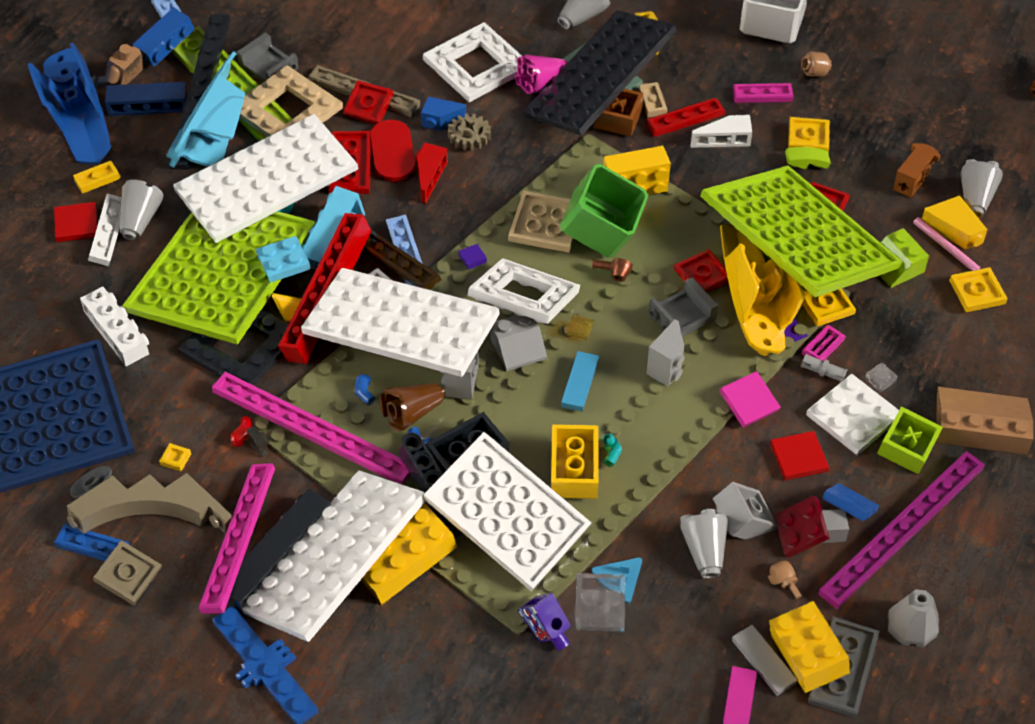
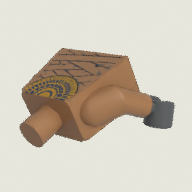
(121, 67)

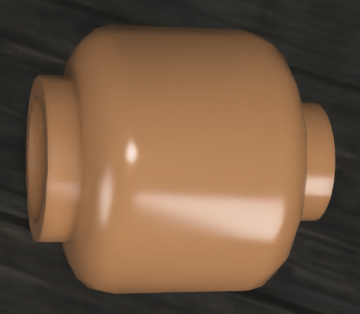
(816, 64)

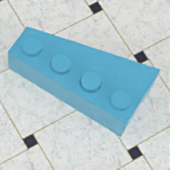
(338, 203)

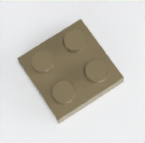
(127, 572)

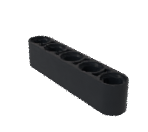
(423, 475)

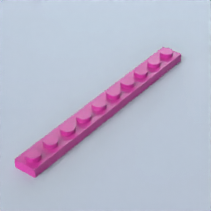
(312, 428)

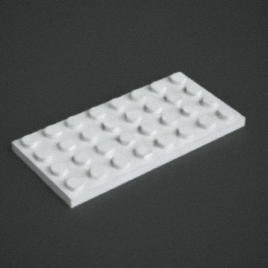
(265, 177)
(401, 321)
(333, 555)

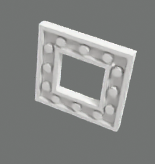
(443, 56)
(557, 291)

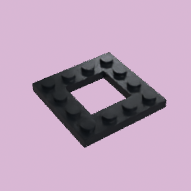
(201, 351)

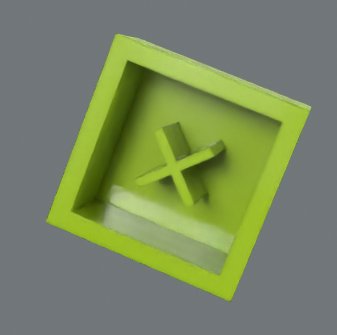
(909, 440)

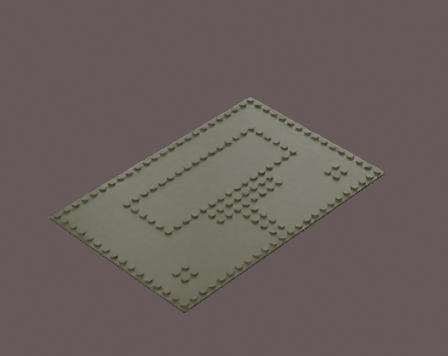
(654, 423)

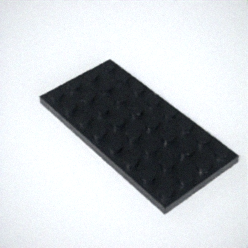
(599, 72)

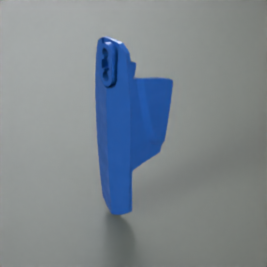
(73, 104)

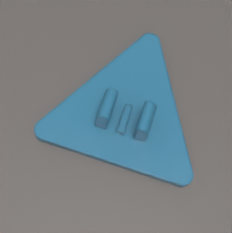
(628, 567)

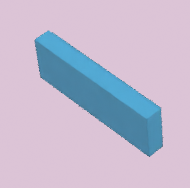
(580, 381)

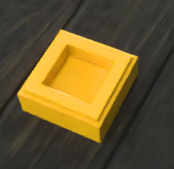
(175, 457)

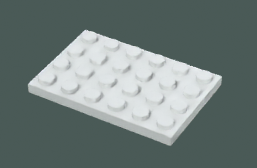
(507, 511)

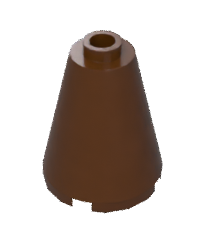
(409, 403)

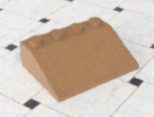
(984, 420)

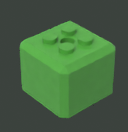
(604, 210)

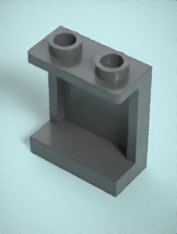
(264, 59)
(690, 307)

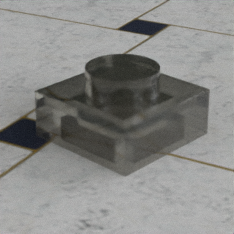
(258, 441)

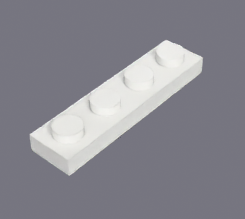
(106, 231)

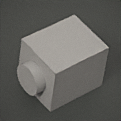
(836, 525)

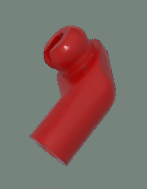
(240, 434)

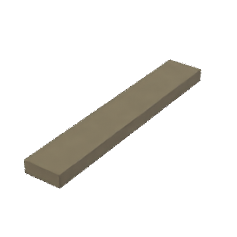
(344, 84)

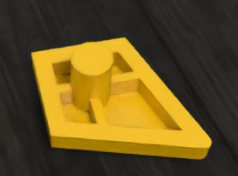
(287, 305)

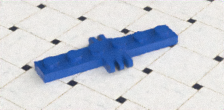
(265, 665)

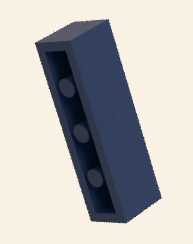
(145, 98)

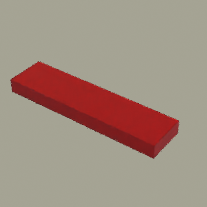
(685, 117)

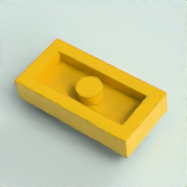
(96, 177)

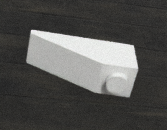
(726, 132)

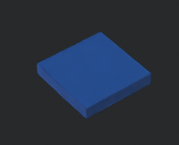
(850, 502)

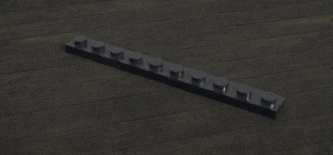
(204, 71)

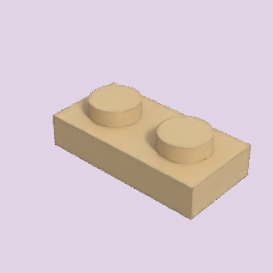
(653, 99)

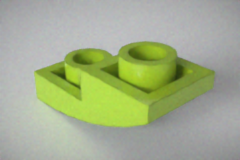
(803, 156)

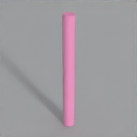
(946, 244)

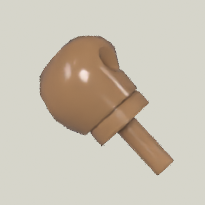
(784, 574)

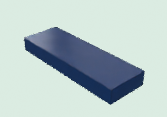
(87, 544)

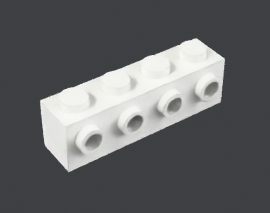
(115, 326)

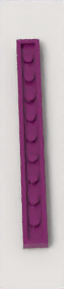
(900, 530)

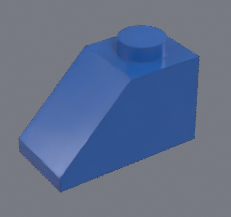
(439, 113)

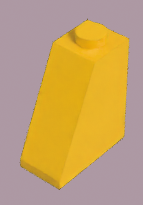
(956, 222)

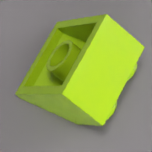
(908, 251)

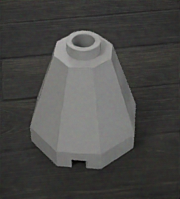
(914, 619)

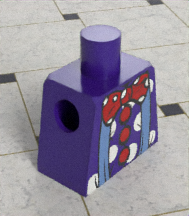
(546, 619)

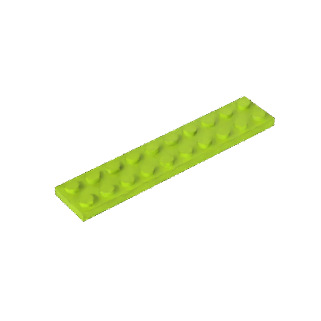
(188, 53)

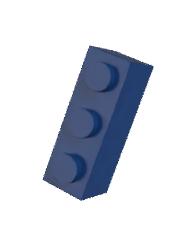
(164, 36)

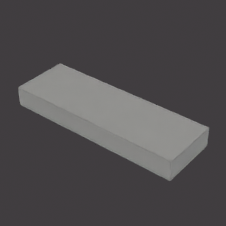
(764, 660)

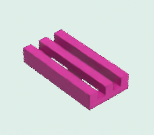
(840, 338)

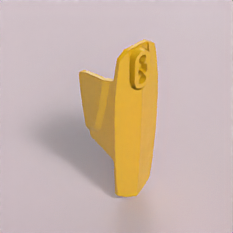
(761, 292)

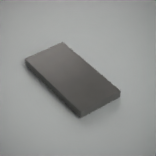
(847, 691)

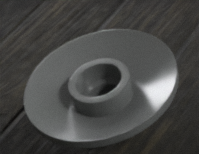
(90, 481)

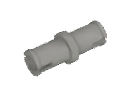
(824, 368)

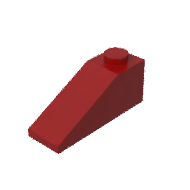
(431, 163)

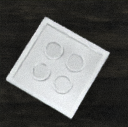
(853, 414)

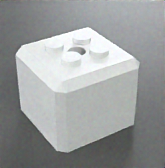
(773, 18)

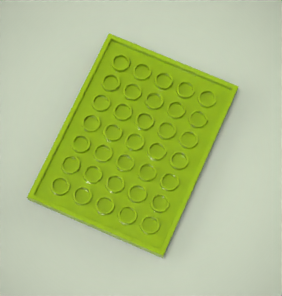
(801, 230)
(212, 284)

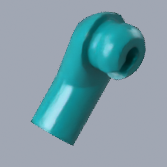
(613, 448)

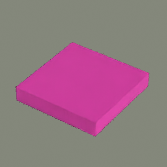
(749, 399)

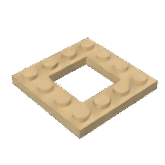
(320, 101)

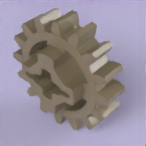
(469, 132)

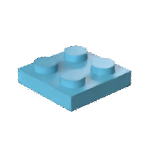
(283, 259)

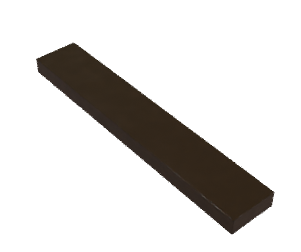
(400, 262)

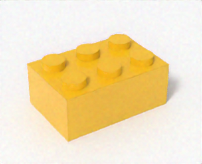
(644, 167)
(574, 461)
(809, 647)

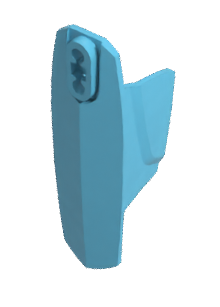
(211, 122)

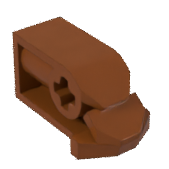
(915, 169)

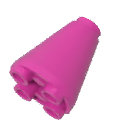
(537, 71)

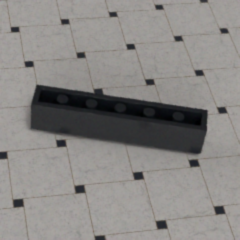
(275, 546)

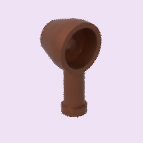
(619, 267)

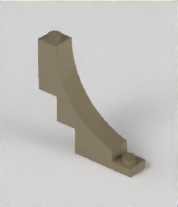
(179, 499)

